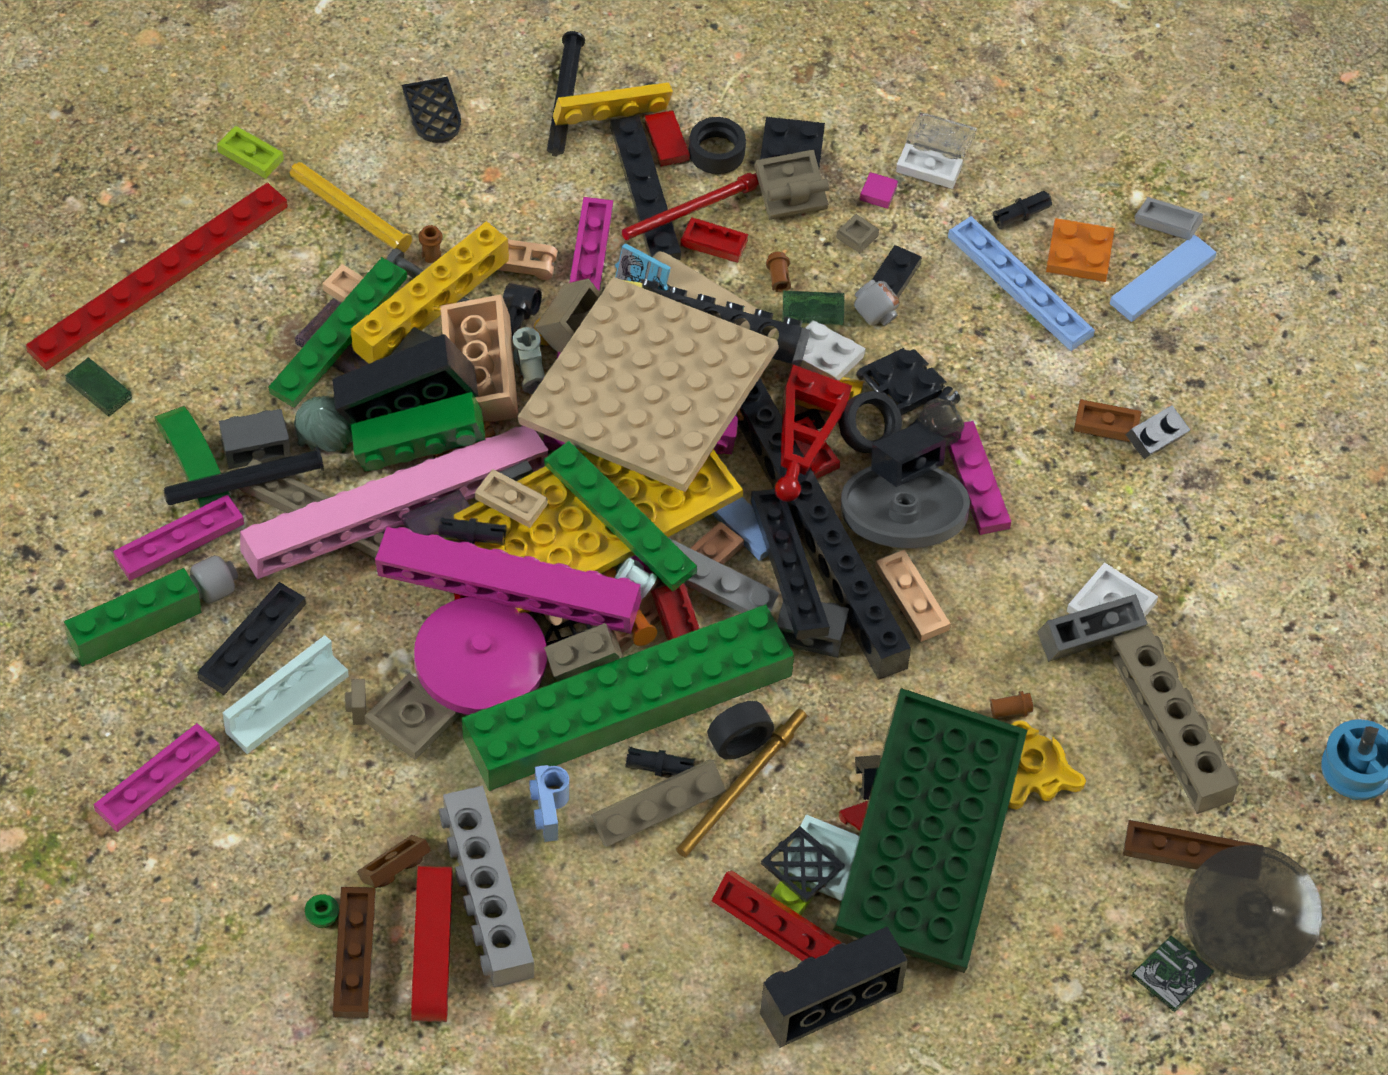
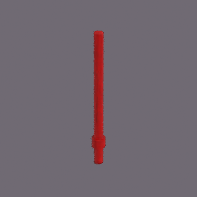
(744, 184)

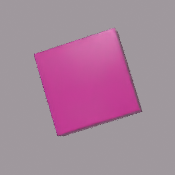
(878, 190)

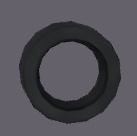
(712, 162)
(848, 425)
(740, 730)

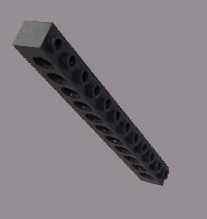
(827, 542)

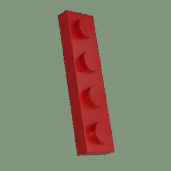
(772, 918)

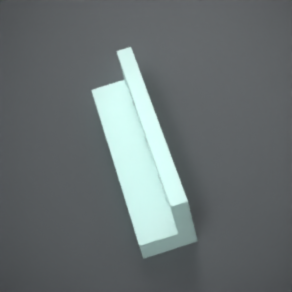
(284, 696)

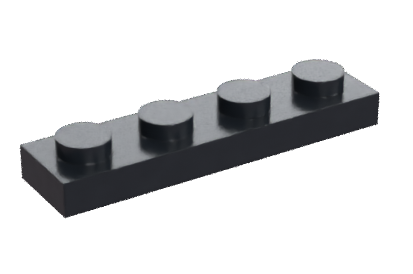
(251, 638)

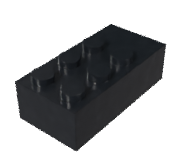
(404, 381)
(832, 986)

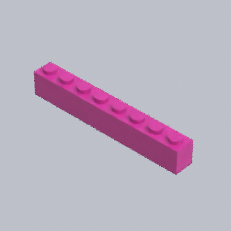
(508, 579)

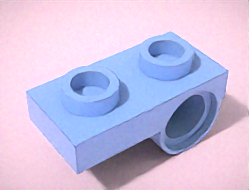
(549, 799)

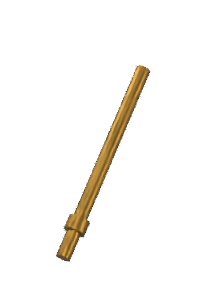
(780, 738)

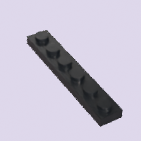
(643, 183)
(790, 565)

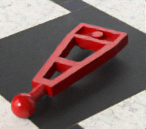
(818, 391)

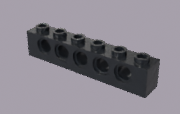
(791, 339)

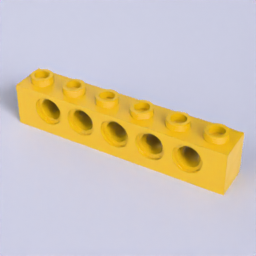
(422, 298)

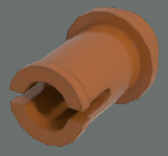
(430, 239)
(778, 266)
(1012, 705)

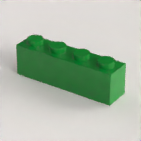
(418, 432)
(132, 617)

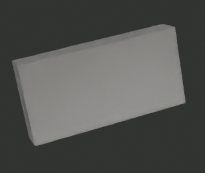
(1168, 218)

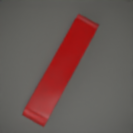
(432, 944)

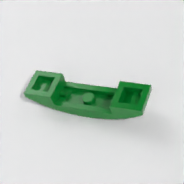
(189, 448)

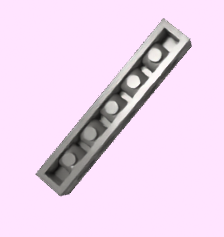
(506, 964)

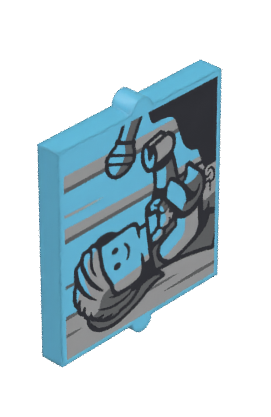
(636, 265)

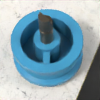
(1357, 759)

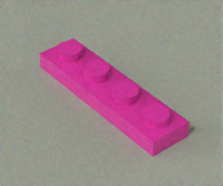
(979, 481)
(178, 537)
(157, 777)

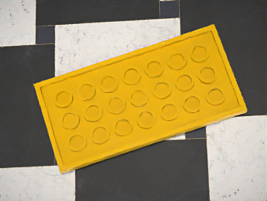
(576, 537)

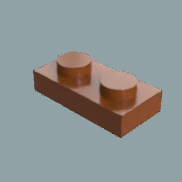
(1105, 420)

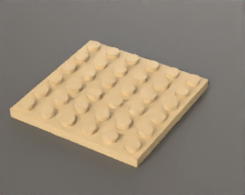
(648, 383)

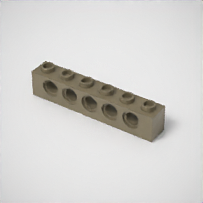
(1202, 788)

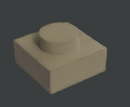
(356, 701)

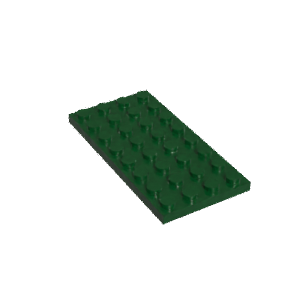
(931, 829)

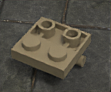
(791, 184)

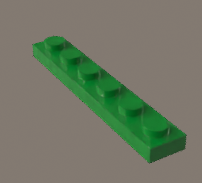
(335, 333)
(620, 516)

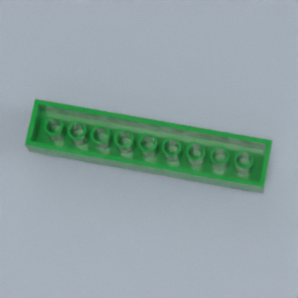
(627, 697)

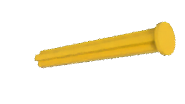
(350, 207)

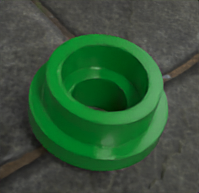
(321, 919)

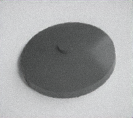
(907, 515)

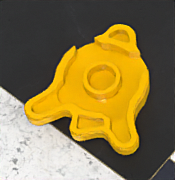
(1042, 769)

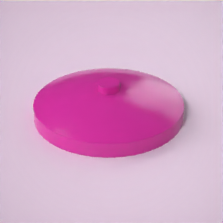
(479, 654)

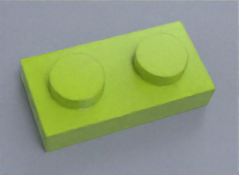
(250, 152)

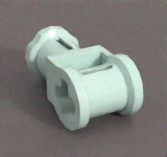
(528, 358)
(635, 571)

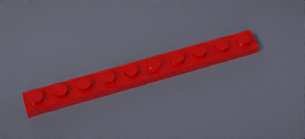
(156, 276)

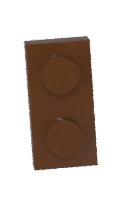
(402, 856)

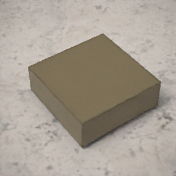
(857, 233)

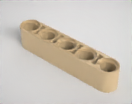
(688, 279)

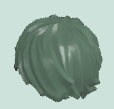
(321, 425)

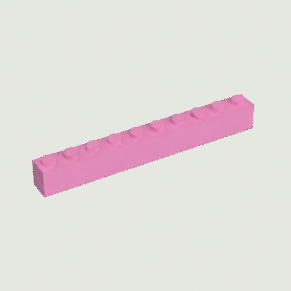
(382, 502)

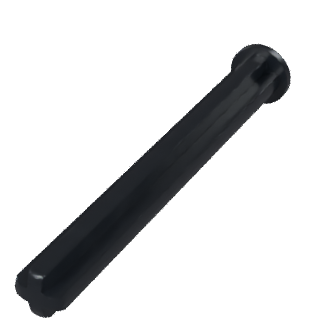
(565, 87)
(244, 477)

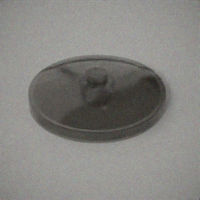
(1252, 912)

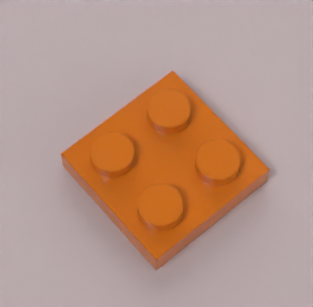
(1080, 250)

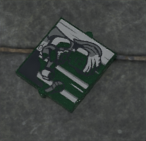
(1172, 973)

